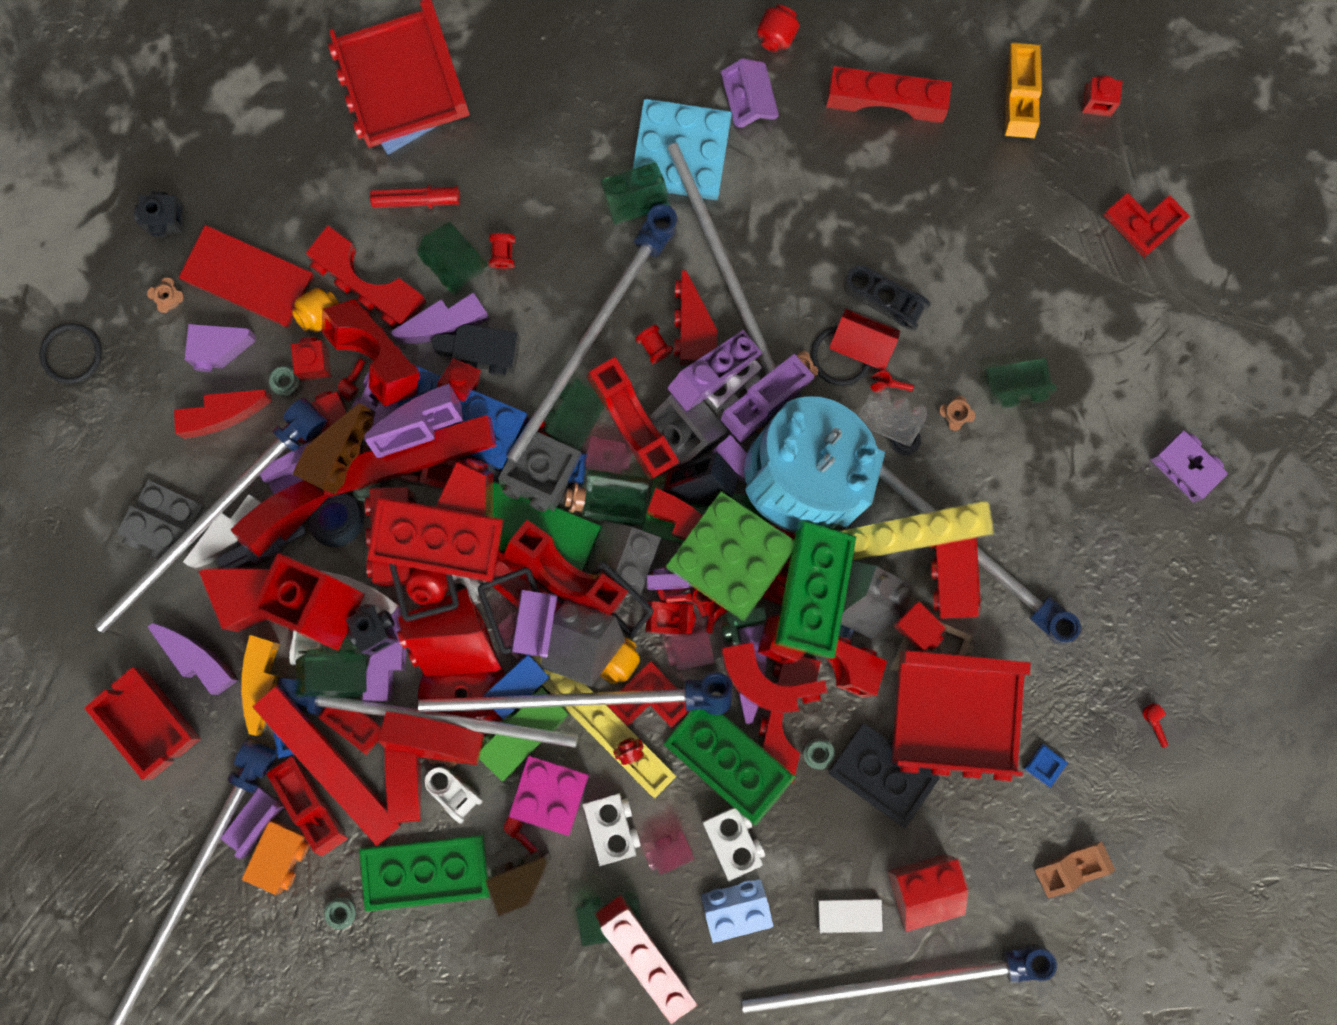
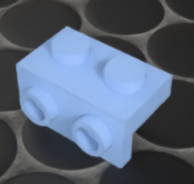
(736, 910)

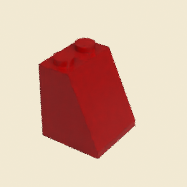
(469, 488)
(233, 595)
(307, 601)
(449, 640)
(929, 891)

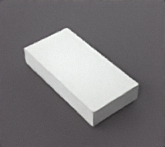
(850, 915)

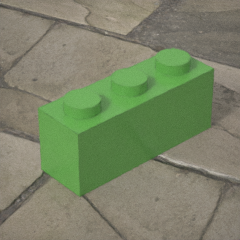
(507, 753)

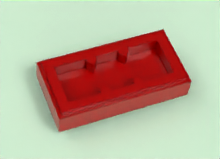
(353, 726)

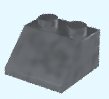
(687, 432)
(626, 552)
(874, 599)
(582, 643)

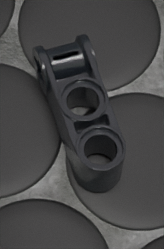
(902, 301)

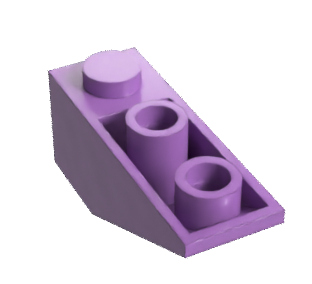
(713, 370)

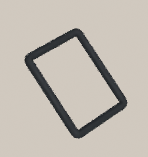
(451, 585)
(481, 587)
(632, 592)

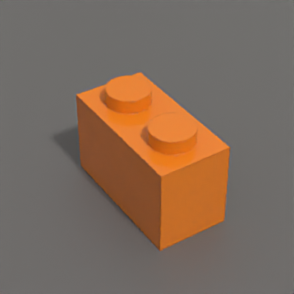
(276, 858)

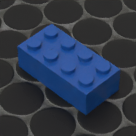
(506, 420)

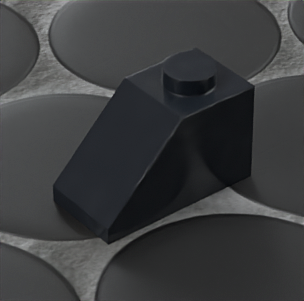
(701, 479)

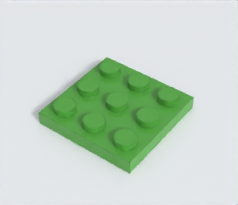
(732, 556)

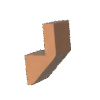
(1074, 869)

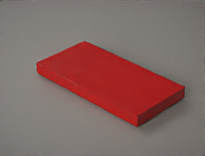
(245, 276)
(435, 539)

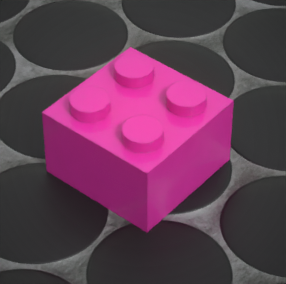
(549, 795)

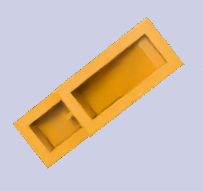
(1023, 90)
(257, 679)

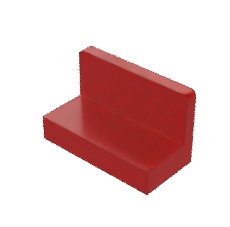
(865, 339)

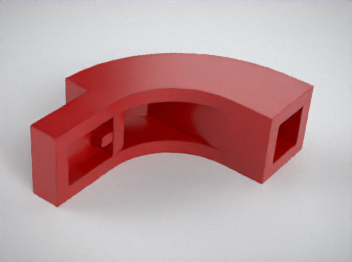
(750, 682)

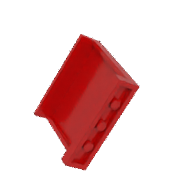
(398, 77)
(958, 715)

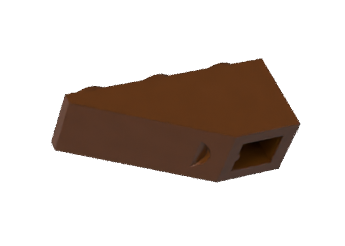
(332, 452)

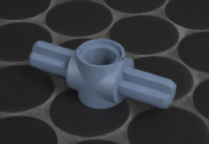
(242, 555)

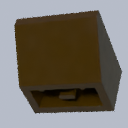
(516, 885)

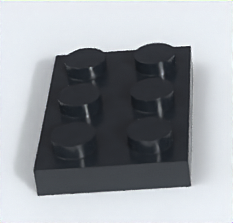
(868, 772)

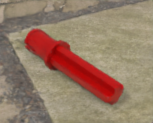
(415, 197)

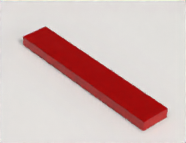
(448, 445)
(326, 764)

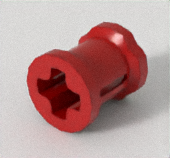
(501, 251)
(654, 344)

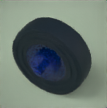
(336, 521)

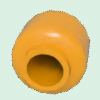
(309, 308)
(622, 664)

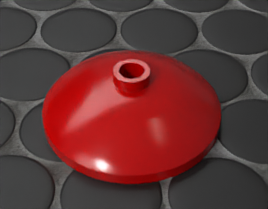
(474, 683)

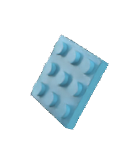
(700, 135)

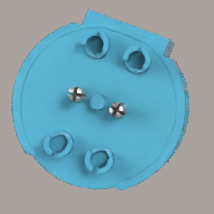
(813, 465)

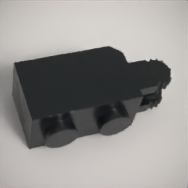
(481, 348)

